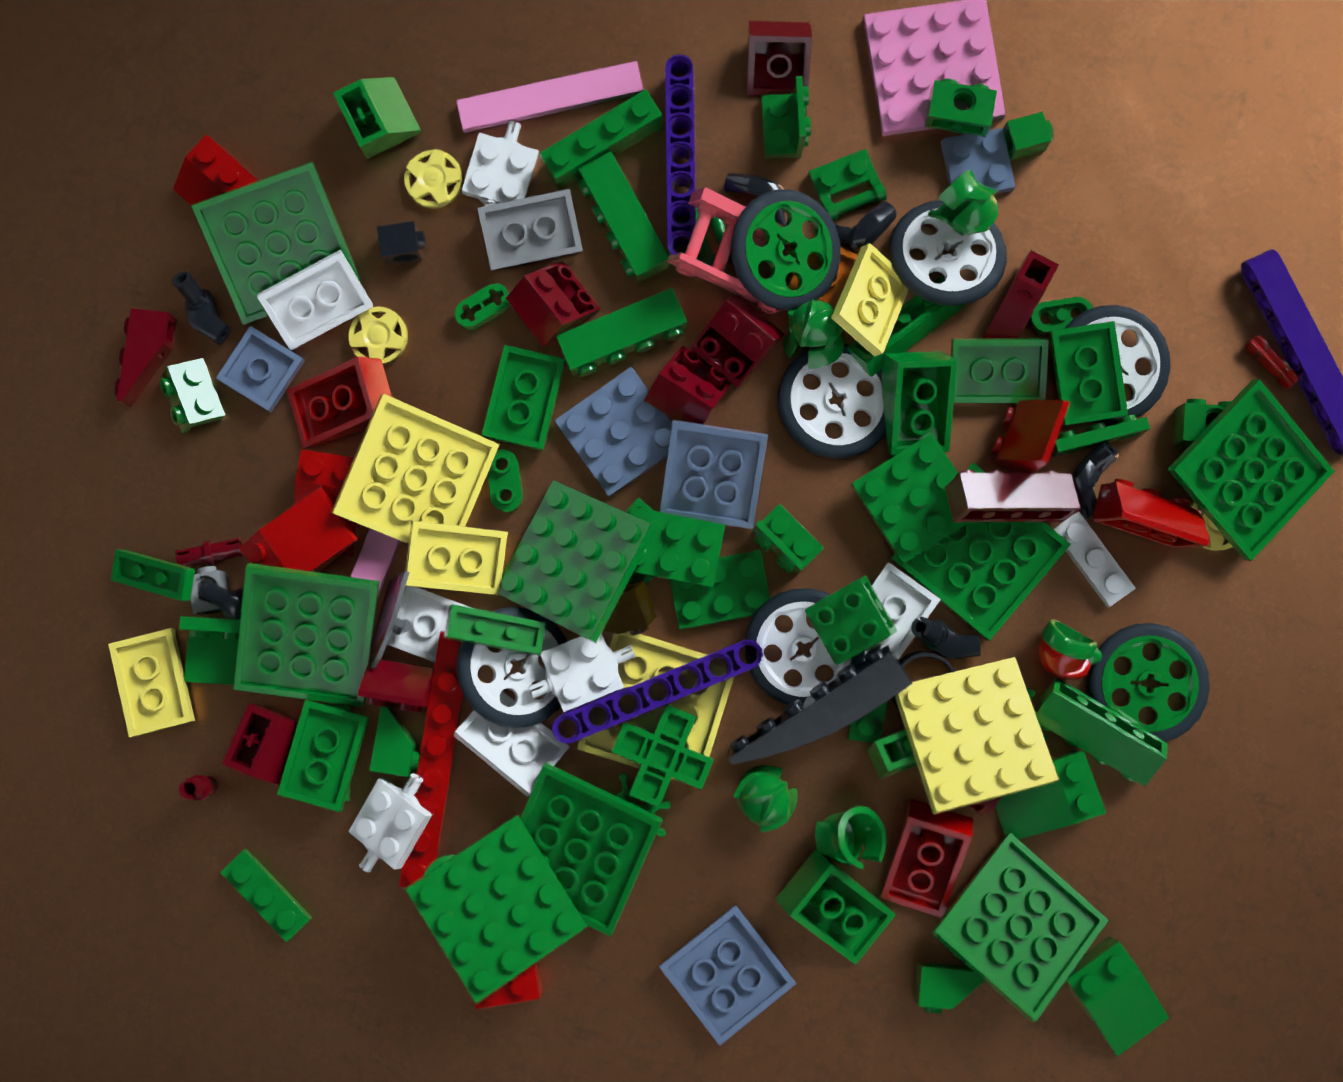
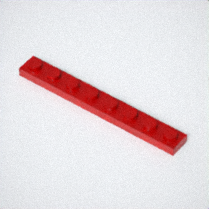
(436, 757)

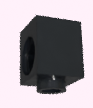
(401, 242)

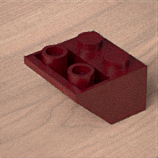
(552, 302)
(737, 340)
(688, 388)
(397, 683)
(261, 744)

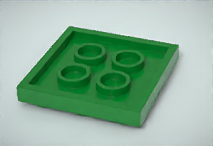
(910, 498)

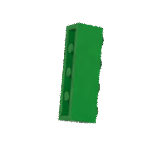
(610, 132)
(623, 217)
(622, 332)
(1100, 732)

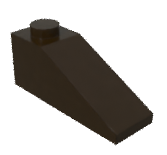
(632, 611)

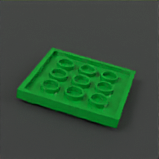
(269, 233)
(1251, 470)
(575, 560)
(987, 568)
(305, 634)
(589, 842)
(495, 908)
(1020, 927)

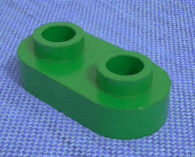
(1058, 313)
(504, 480)

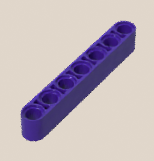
(680, 147)
(1298, 341)
(641, 691)

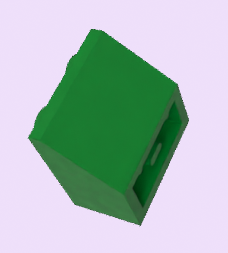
(377, 114)

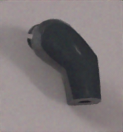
(752, 187)
(868, 228)
(201, 308)
(1088, 473)
(227, 600)
(944, 640)

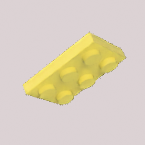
(870, 300)
(455, 557)
(151, 682)

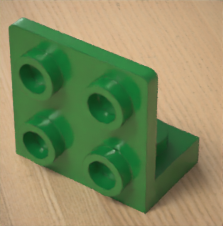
(785, 122)
(787, 540)
(850, 620)
(210, 649)

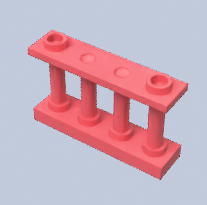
(710, 206)

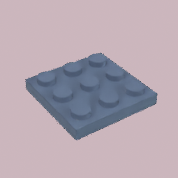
(617, 432)
(713, 473)
(727, 974)

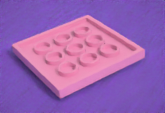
(925, 45)

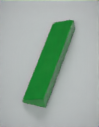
(913, 323)

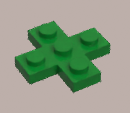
(662, 755)

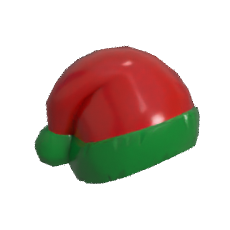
(1066, 651)

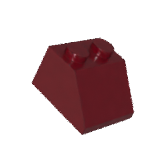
(777, 56)

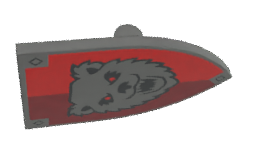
(388, 618)

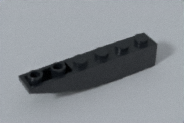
(827, 708)

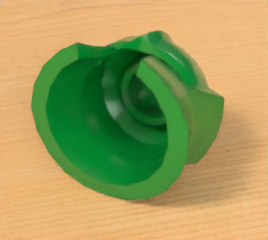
(967, 205)
(814, 327)
(765, 797)
(845, 833)

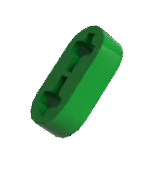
(478, 300)

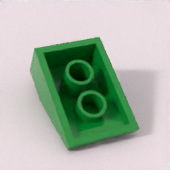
(918, 397)
(1055, 804)
(835, 907)
(1115, 995)

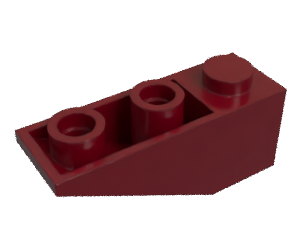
(1021, 297)
(147, 346)

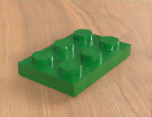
(1000, 370)
(1089, 372)
(523, 398)
(680, 548)
(737, 592)
(323, 755)

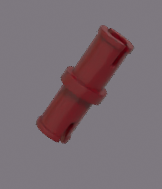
(209, 553)
(198, 787)

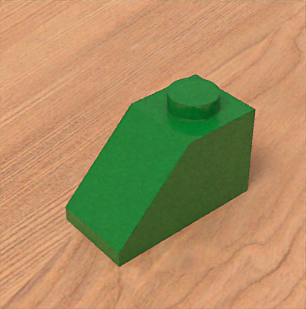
(394, 746)
(943, 986)

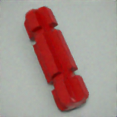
(1272, 361)

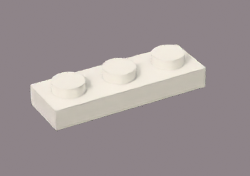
(1094, 560)

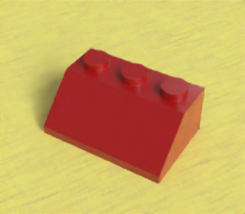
(209, 172)
(1150, 515)

